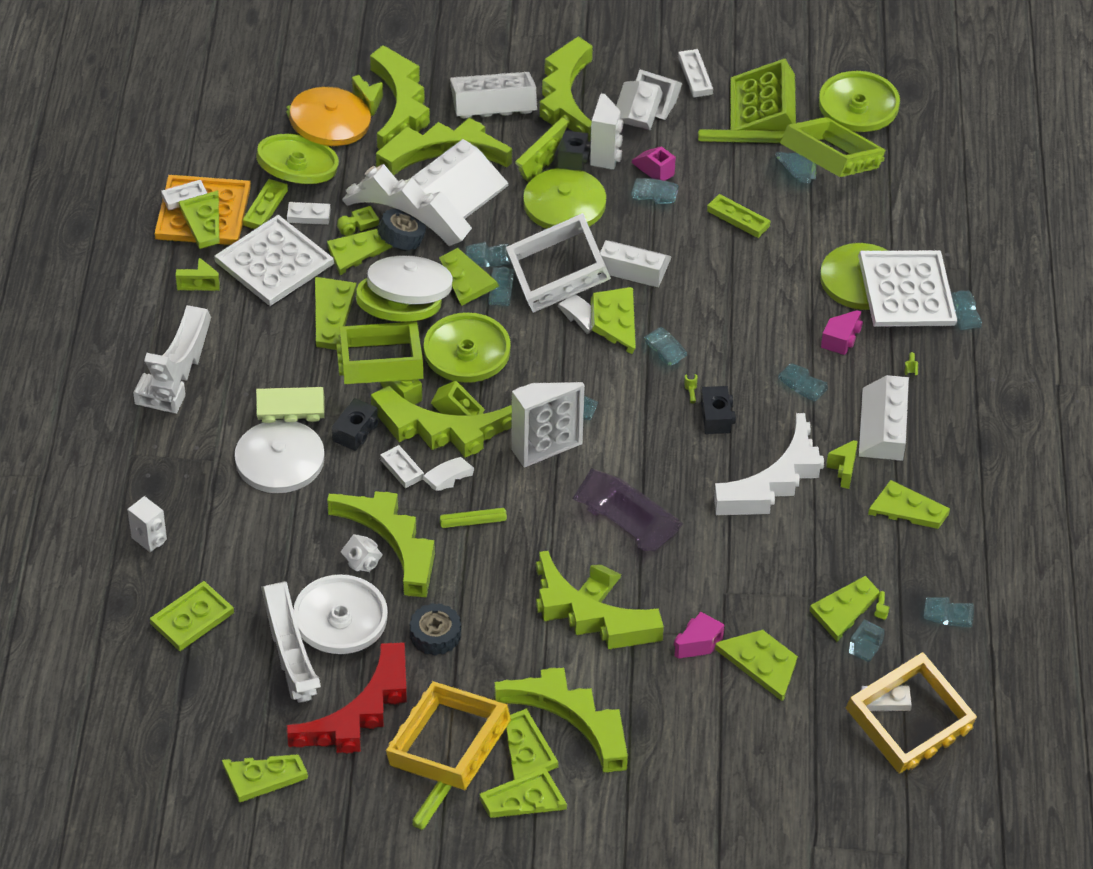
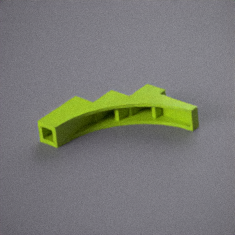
(403, 80)
(556, 88)
(413, 147)
(438, 429)
(398, 530)
(616, 625)
(576, 706)

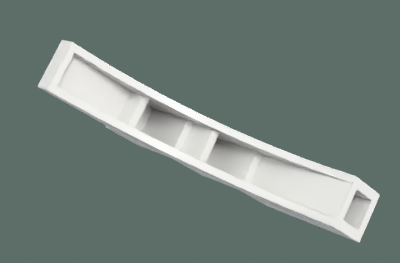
(431, 209)
(183, 352)
(758, 492)
(285, 632)

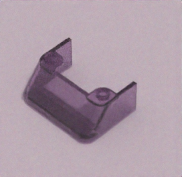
(628, 508)

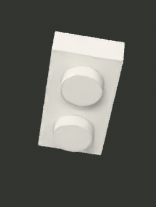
(174, 195)
(308, 213)
(402, 466)
(895, 700)

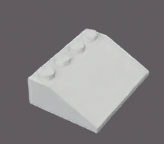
(494, 94)
(462, 177)
(546, 420)

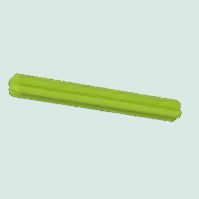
(755, 136)

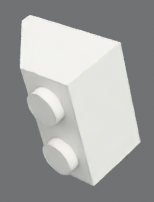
(669, 88)
(639, 103)

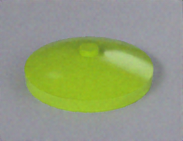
(859, 100)
(297, 159)
(564, 194)
(843, 276)
(390, 309)
(467, 347)

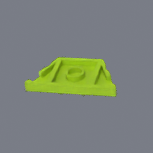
(542, 152)
(614, 316)
(761, 659)

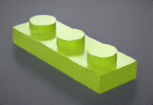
(265, 204)
(738, 215)

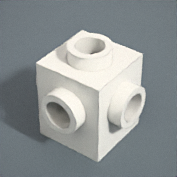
(361, 553)

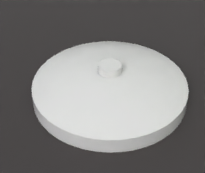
(409, 279)
(279, 456)
(340, 614)

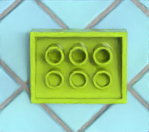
(764, 98)

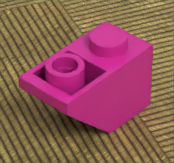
(656, 163)
(841, 332)
(699, 637)

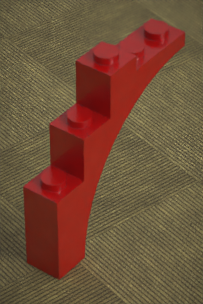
(365, 711)

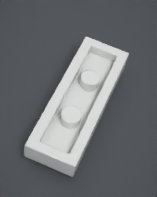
(695, 73)

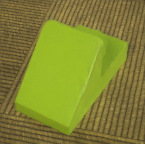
(370, 95)
(202, 279)
(843, 460)
(600, 582)

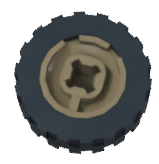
(401, 229)
(435, 629)

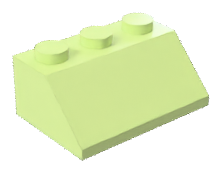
(290, 404)

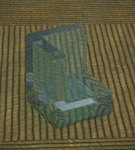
(866, 640)

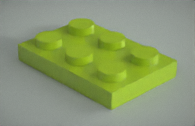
(191, 615)

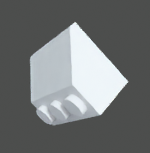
(605, 134)
(634, 263)

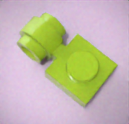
(361, 218)

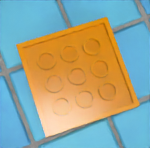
(232, 208)

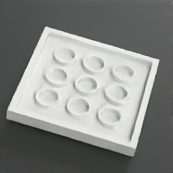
(274, 260)
(907, 288)

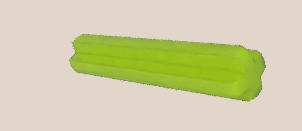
(473, 517)
(430, 805)

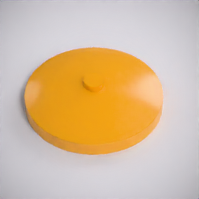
(330, 116)

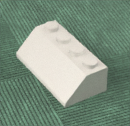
(884, 418)

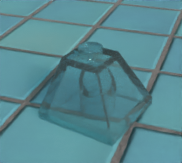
(797, 166)

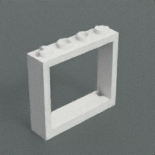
(569, 284)

